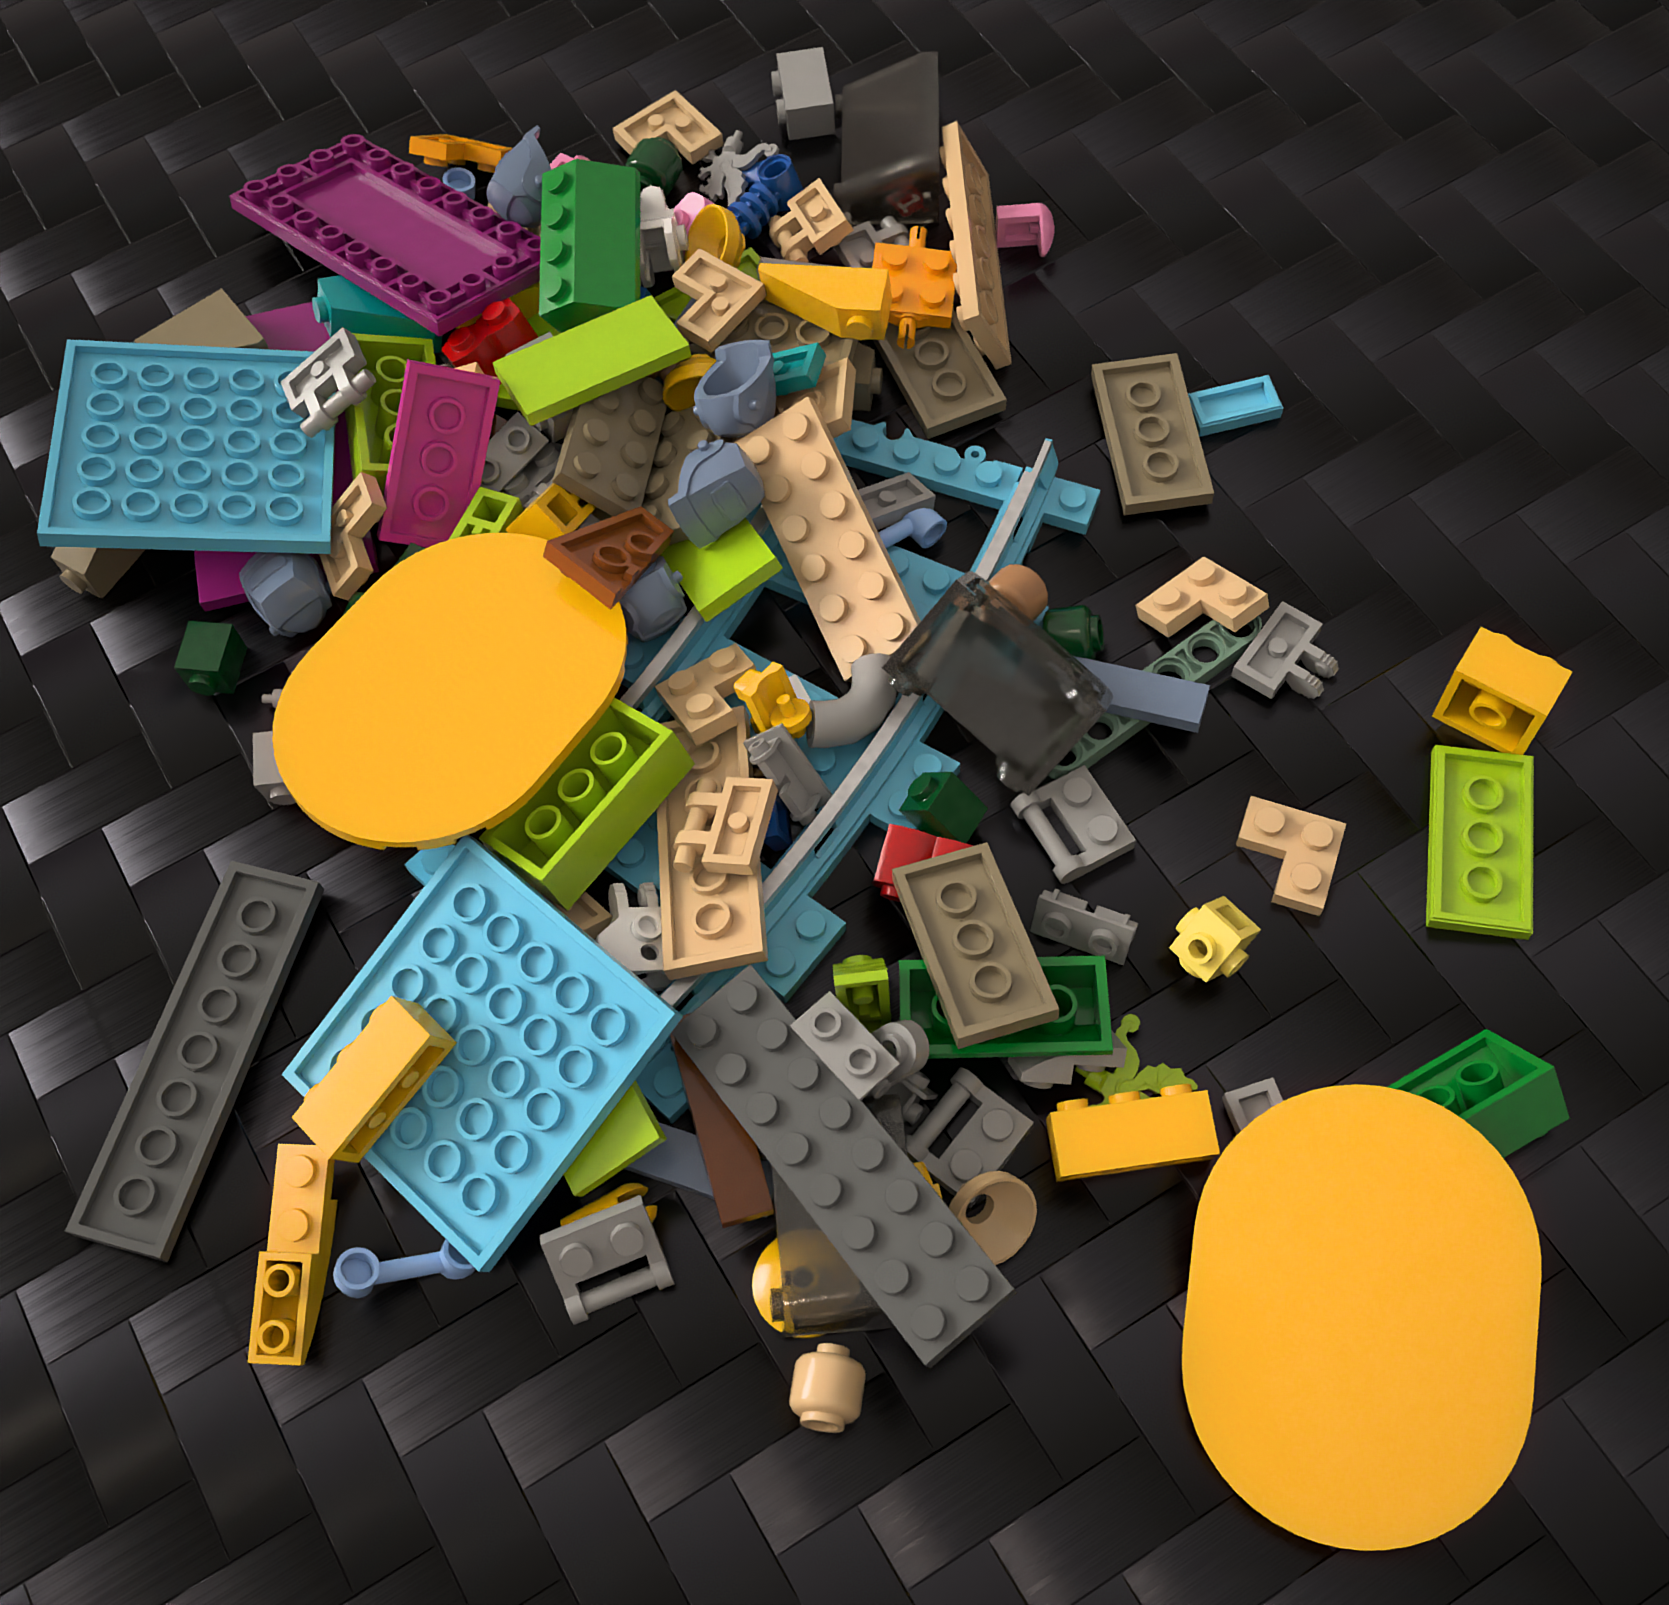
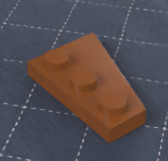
(610, 553)

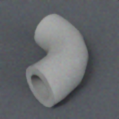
(857, 712)

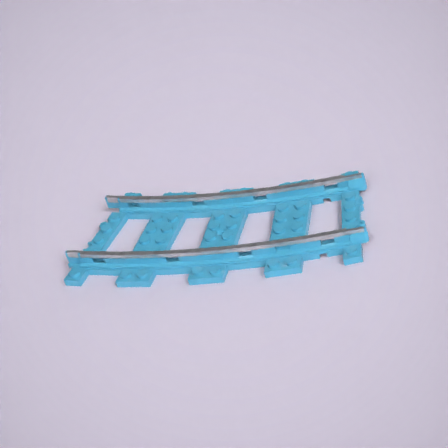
(865, 777)

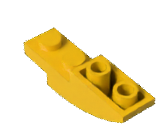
(296, 1258)

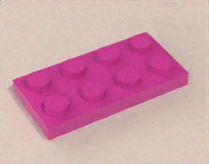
(436, 452)

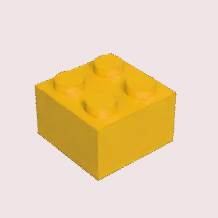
(1501, 692)

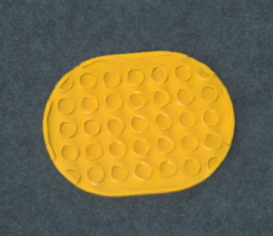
(447, 694)
(1362, 1317)

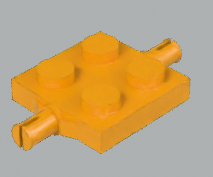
(919, 285)

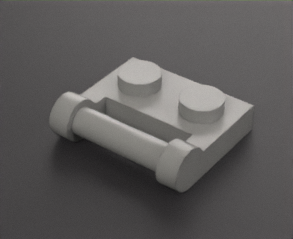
(1086, 817)
(983, 1142)
(599, 1245)

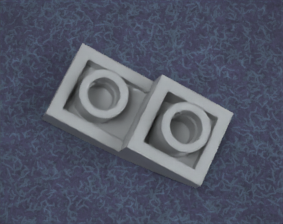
(1046, 1070)

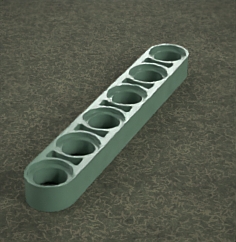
(1177, 660)

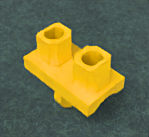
(773, 700)

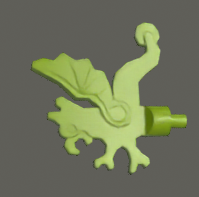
(1122, 1080)

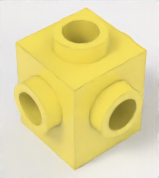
(1214, 939)

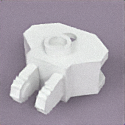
(660, 236)
(636, 934)

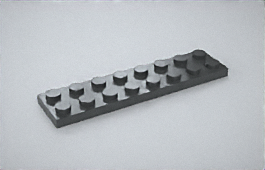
(196, 1062)
(844, 1169)

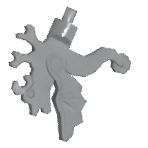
(728, 168)

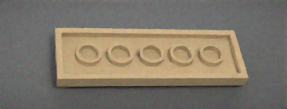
(974, 247)
(829, 537)
(708, 916)

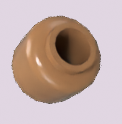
(1022, 588)

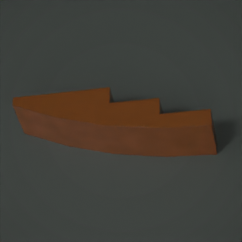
(725, 1147)

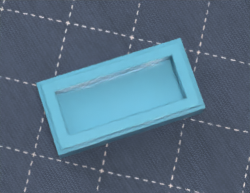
(1235, 405)

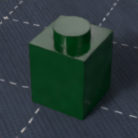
(210, 657)
(943, 806)

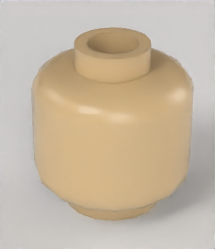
(827, 1388)

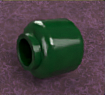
(657, 163)
(1075, 630)

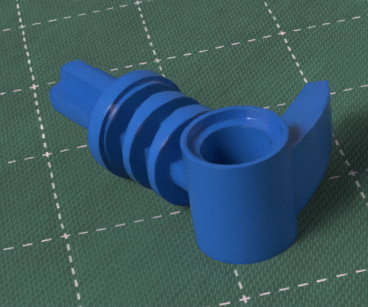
(770, 187)

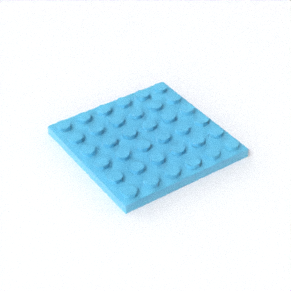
(184, 453)
(540, 1056)

